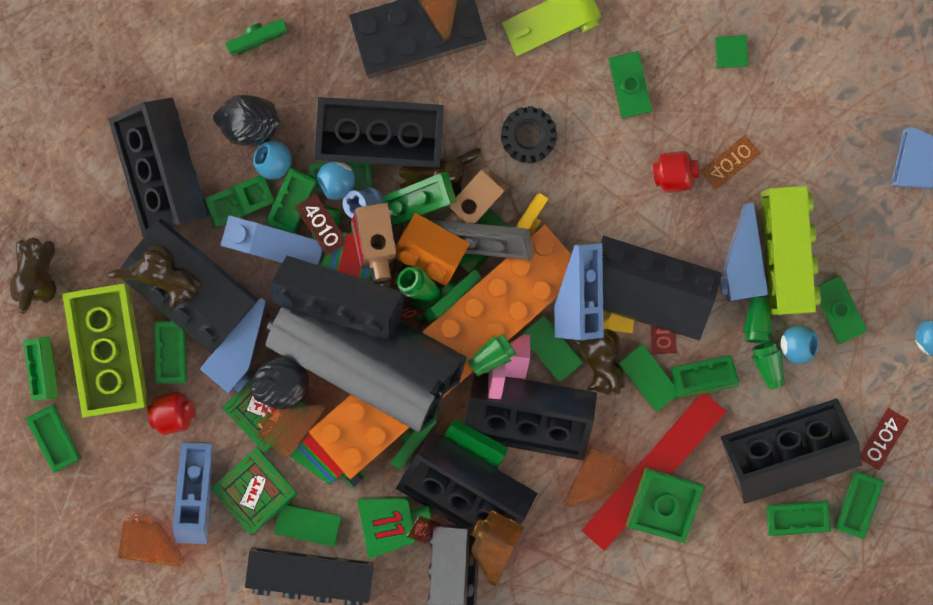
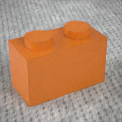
(430, 249)

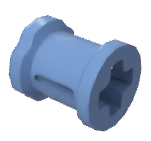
(361, 198)

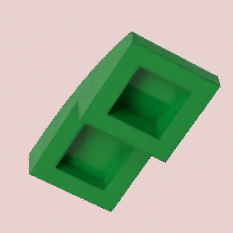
(238, 201)

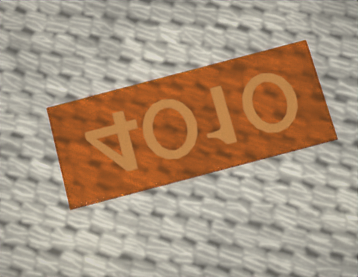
(730, 162)

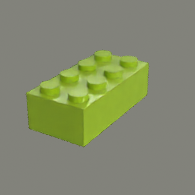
(789, 250)
(105, 350)

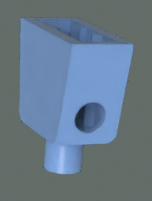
(914, 161)

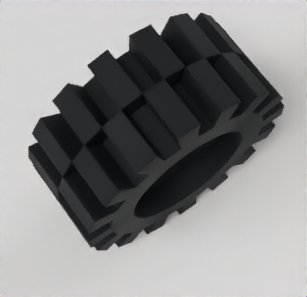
(542, 121)

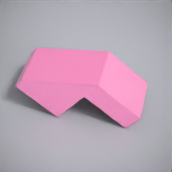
(516, 368)

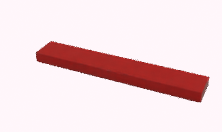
(665, 457)

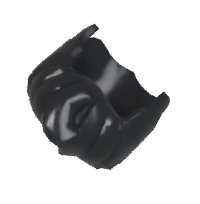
(247, 120)
(280, 383)

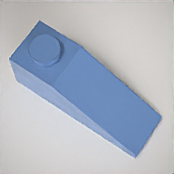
(269, 242)
(744, 265)
(580, 298)
(235, 355)
(193, 494)

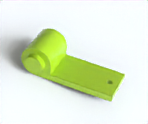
(550, 21)

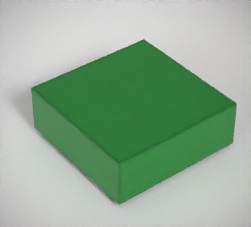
(731, 51)

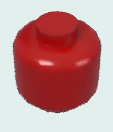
(675, 171)
(171, 413)

